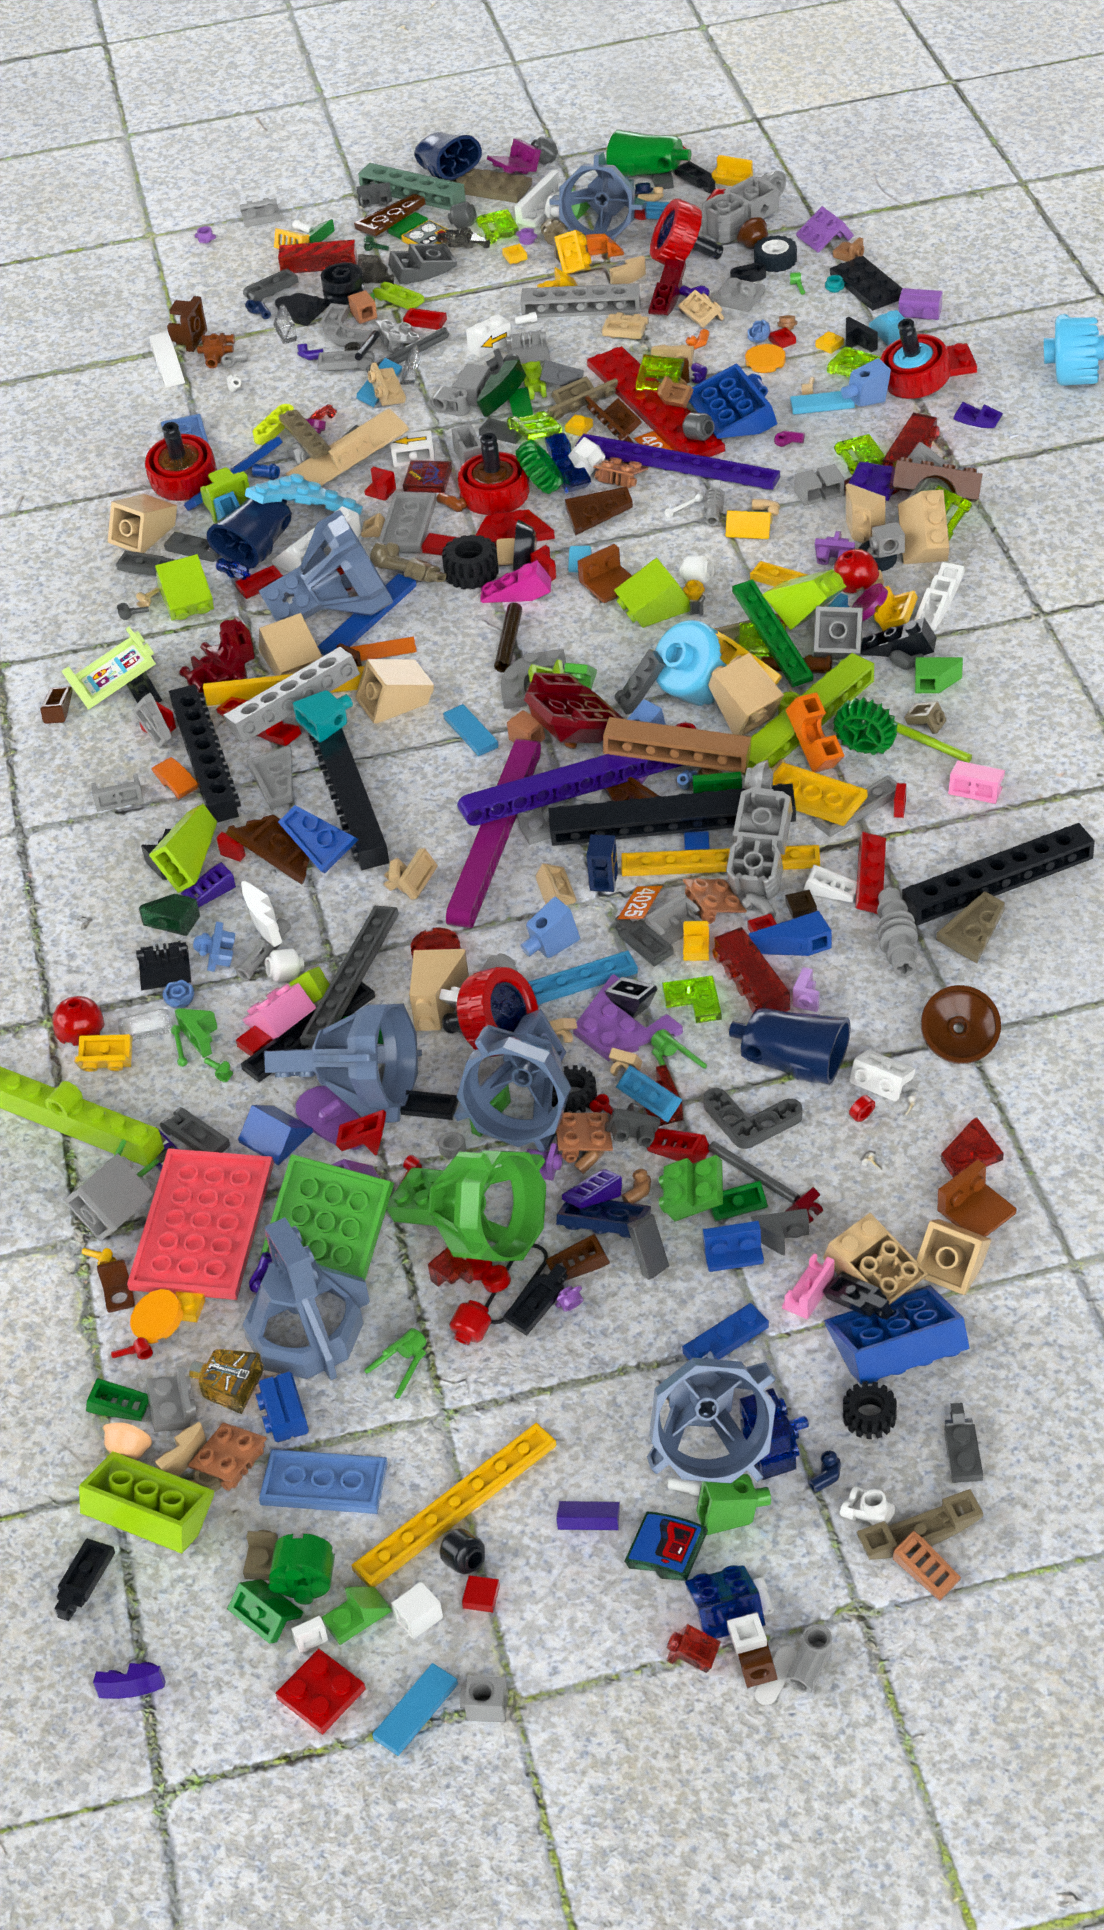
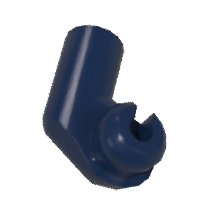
(257, 307)
(829, 1472)

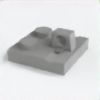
(739, 294)

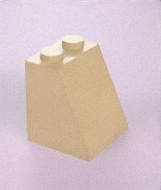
(140, 522)
(288, 645)
(392, 688)
(744, 694)
(431, 973)

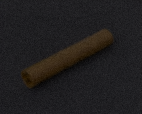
(508, 637)

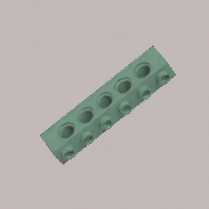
(436, 191)

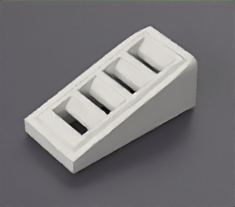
(823, 882)

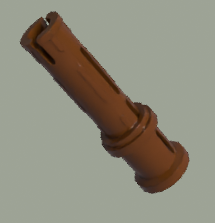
(815, 664)

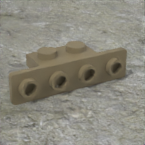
(572, 396)
(304, 434)

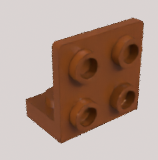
(603, 573)
(973, 1203)

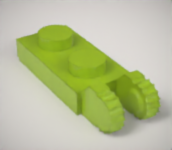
(398, 295)
(532, 381)

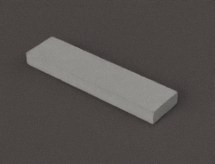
(878, 795)

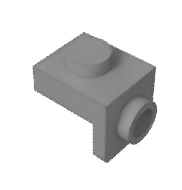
(298, 453)

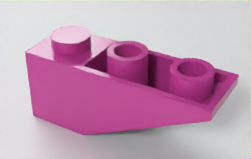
(520, 585)

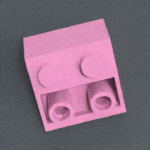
(280, 1010)

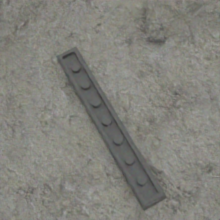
(351, 971)

